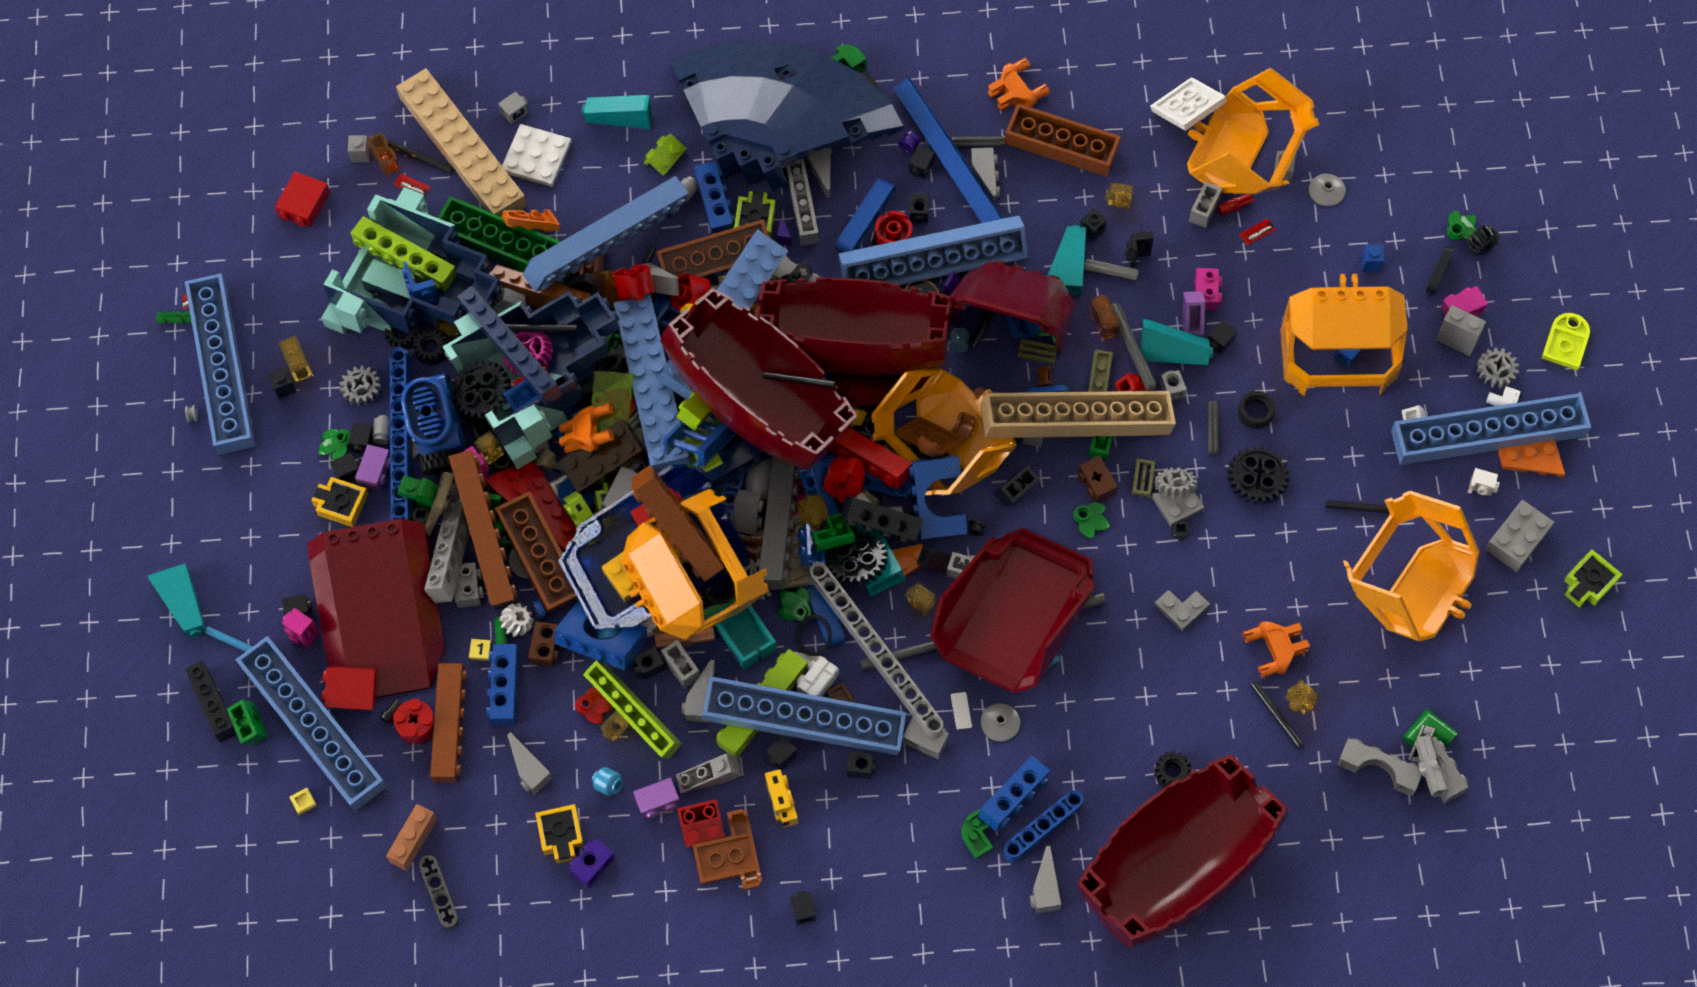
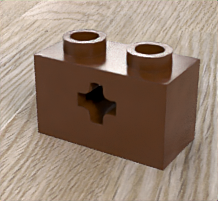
(1097, 470)

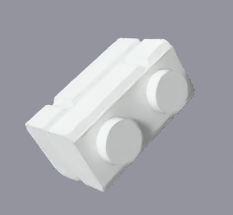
(818, 678)

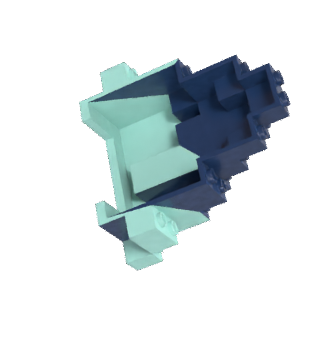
(408, 216)
(570, 365)

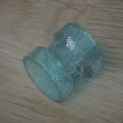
(959, 344)

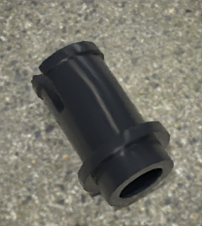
(387, 715)

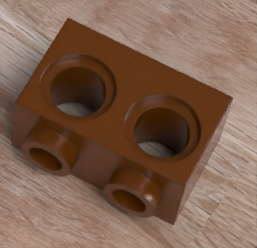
(540, 644)

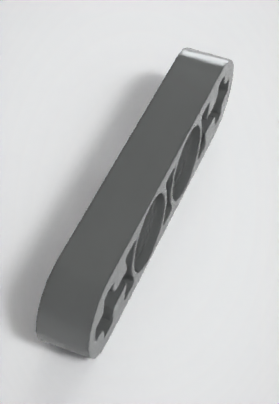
(437, 892)

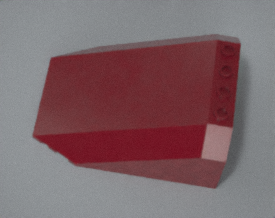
(1018, 295)
(376, 604)
(1012, 609)

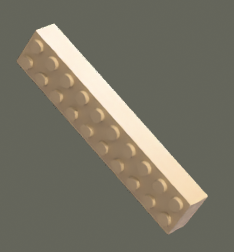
(460, 144)
(1077, 414)

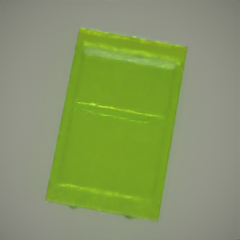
(615, 389)

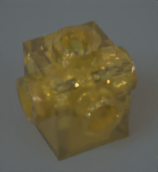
(812, 510)
(1301, 697)

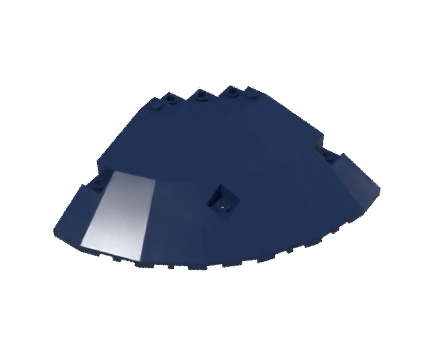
(769, 120)

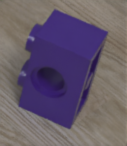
(589, 874)

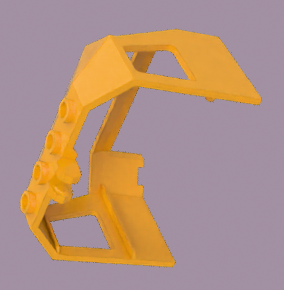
(1239, 130)
(1344, 320)
(940, 403)
(1433, 577)
(665, 584)

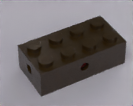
(592, 469)

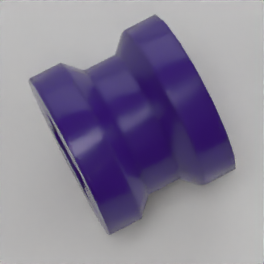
(909, 142)

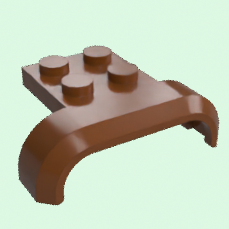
(934, 439)
(730, 855)

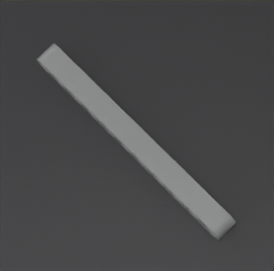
(879, 658)

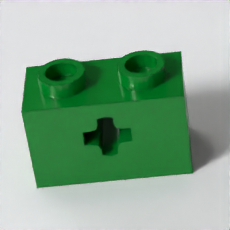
(247, 722)

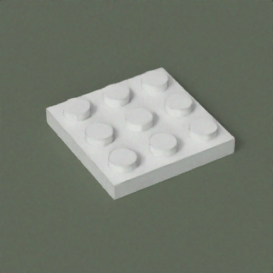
(1188, 103)
(536, 155)

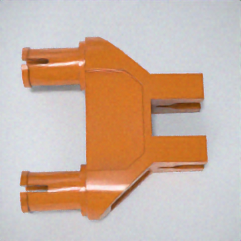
(1014, 88)
(583, 429)
(1279, 644)

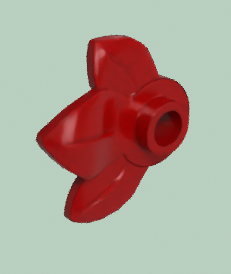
(596, 706)

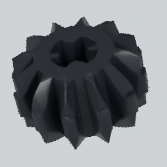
(1483, 240)

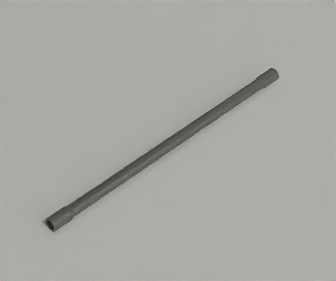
(866, 664)

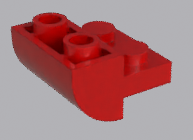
(701, 822)

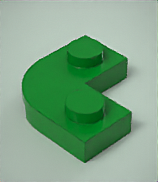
(973, 835)

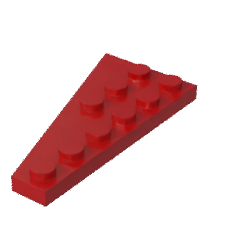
(514, 482)

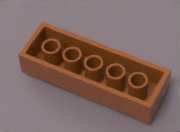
(1062, 140)
(709, 253)
(677, 523)
(536, 550)

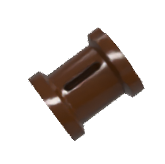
(1044, 376)

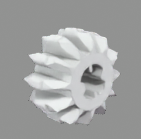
(516, 619)

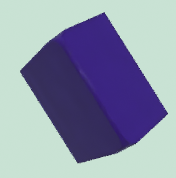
(783, 234)
(951, 283)

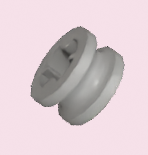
(191, 413)

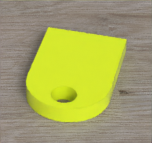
(1567, 343)

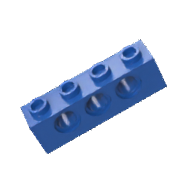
(710, 173)
(507, 713)
(1031, 770)

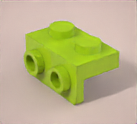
(665, 153)

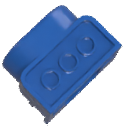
(443, 426)

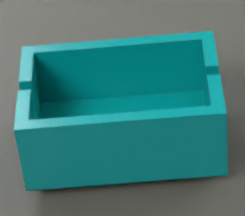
(746, 637)

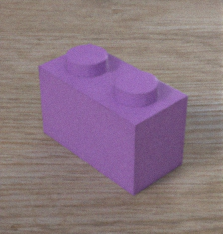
(1193, 312)
(373, 468)
(656, 798)

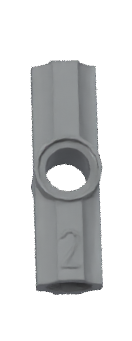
(1431, 766)

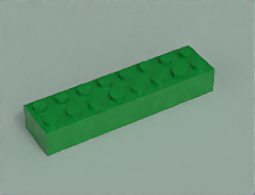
(491, 235)

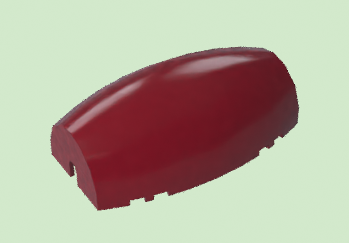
(860, 324)
(723, 361)
(1181, 851)

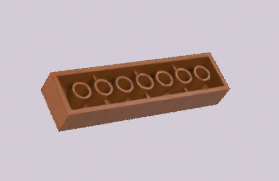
(484, 535)

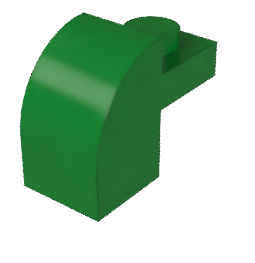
(850, 57)
(422, 491)

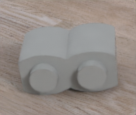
(507, 299)

